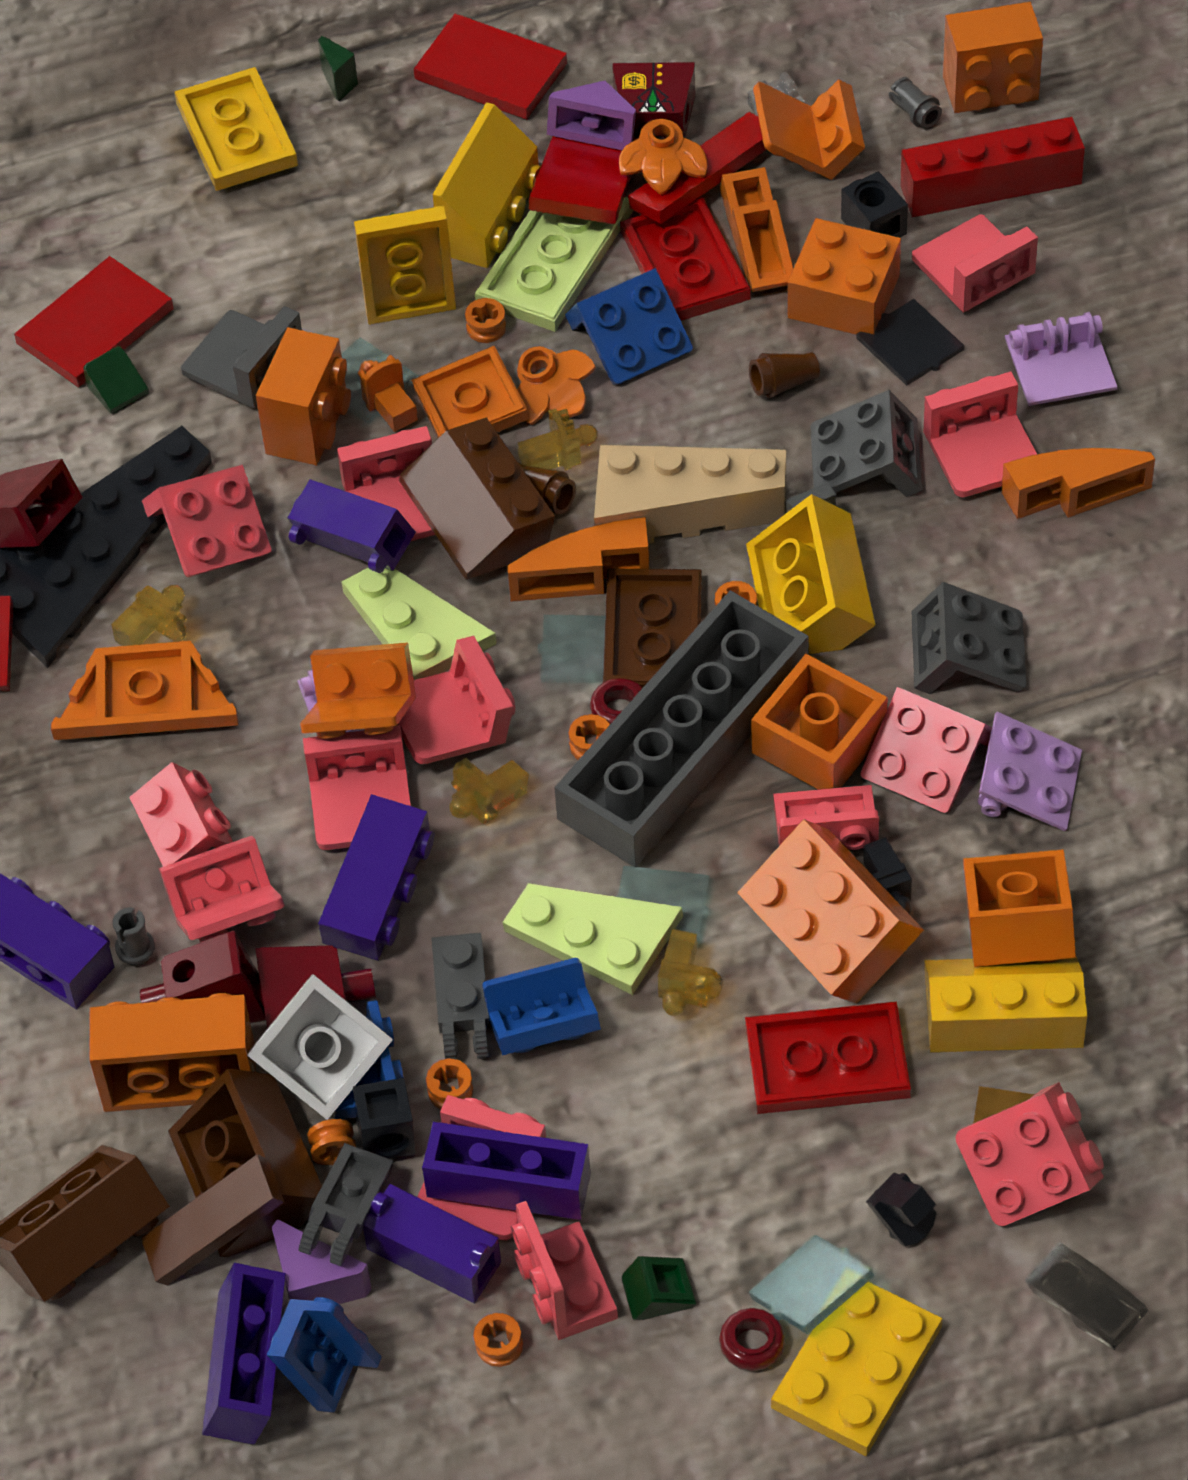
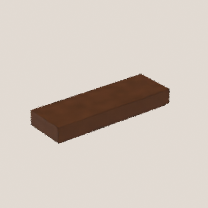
(212, 1220)

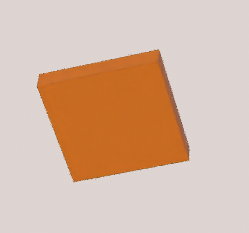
(469, 392)

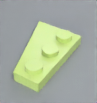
(407, 612)
(608, 934)

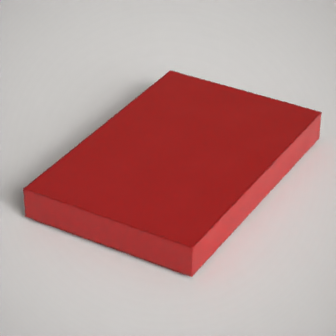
(490, 66)
(580, 182)
(689, 259)
(92, 317)
(827, 1057)

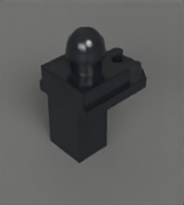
(889, 871)
(903, 1209)

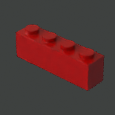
(992, 166)

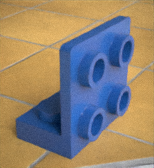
(632, 326)

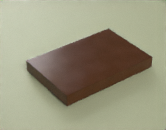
(648, 619)

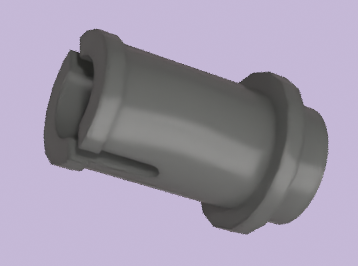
(923, 109)
(133, 941)

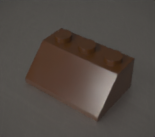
(477, 499)
(232, 1124)
(78, 1222)

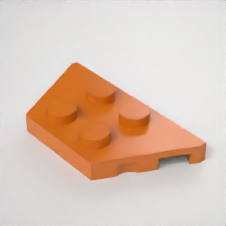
(144, 692)

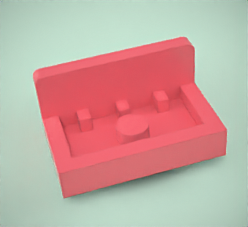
(844, 811)
(180, 814)

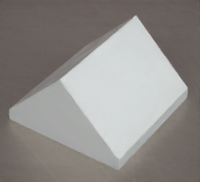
(319, 1046)

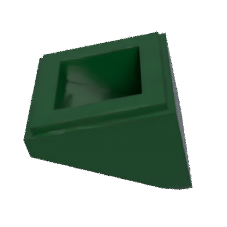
(338, 67)
(114, 380)
(657, 1287)

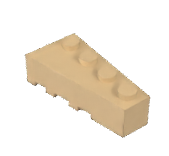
(690, 487)

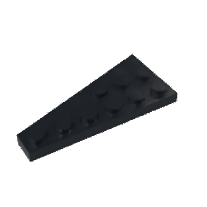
(92, 545)

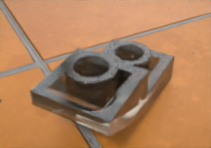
(1087, 1295)

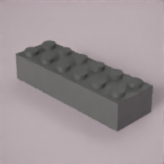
(679, 729)

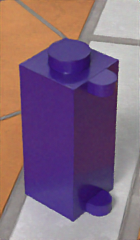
(350, 525)
(431, 1243)

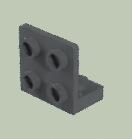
(239, 354)
(867, 442)
(967, 634)

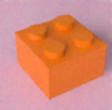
(992, 57)
(843, 277)
(303, 396)
(818, 724)
(1019, 908)

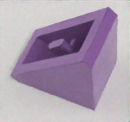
(591, 115)
(314, 1274)

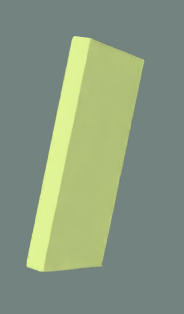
(548, 265)

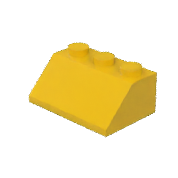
(487, 186)
(813, 574)
(1005, 1005)

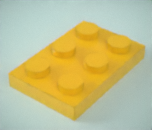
(236, 128)
(405, 264)
(857, 1367)

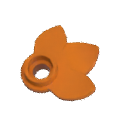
(662, 159)
(557, 385)

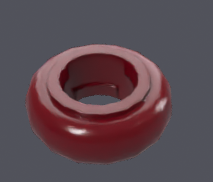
(609, 691)
(747, 1358)

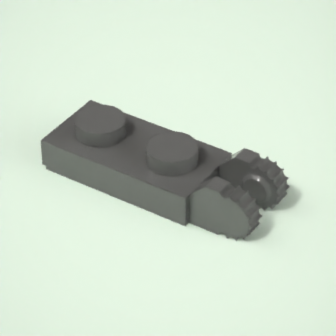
(459, 991)
(346, 1200)

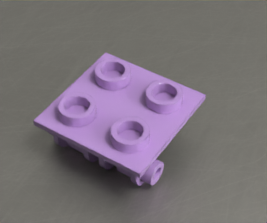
(1060, 359)
(1028, 773)

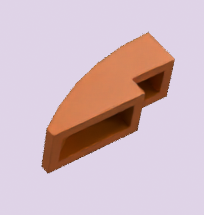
(756, 228)
(1075, 479)
(579, 561)

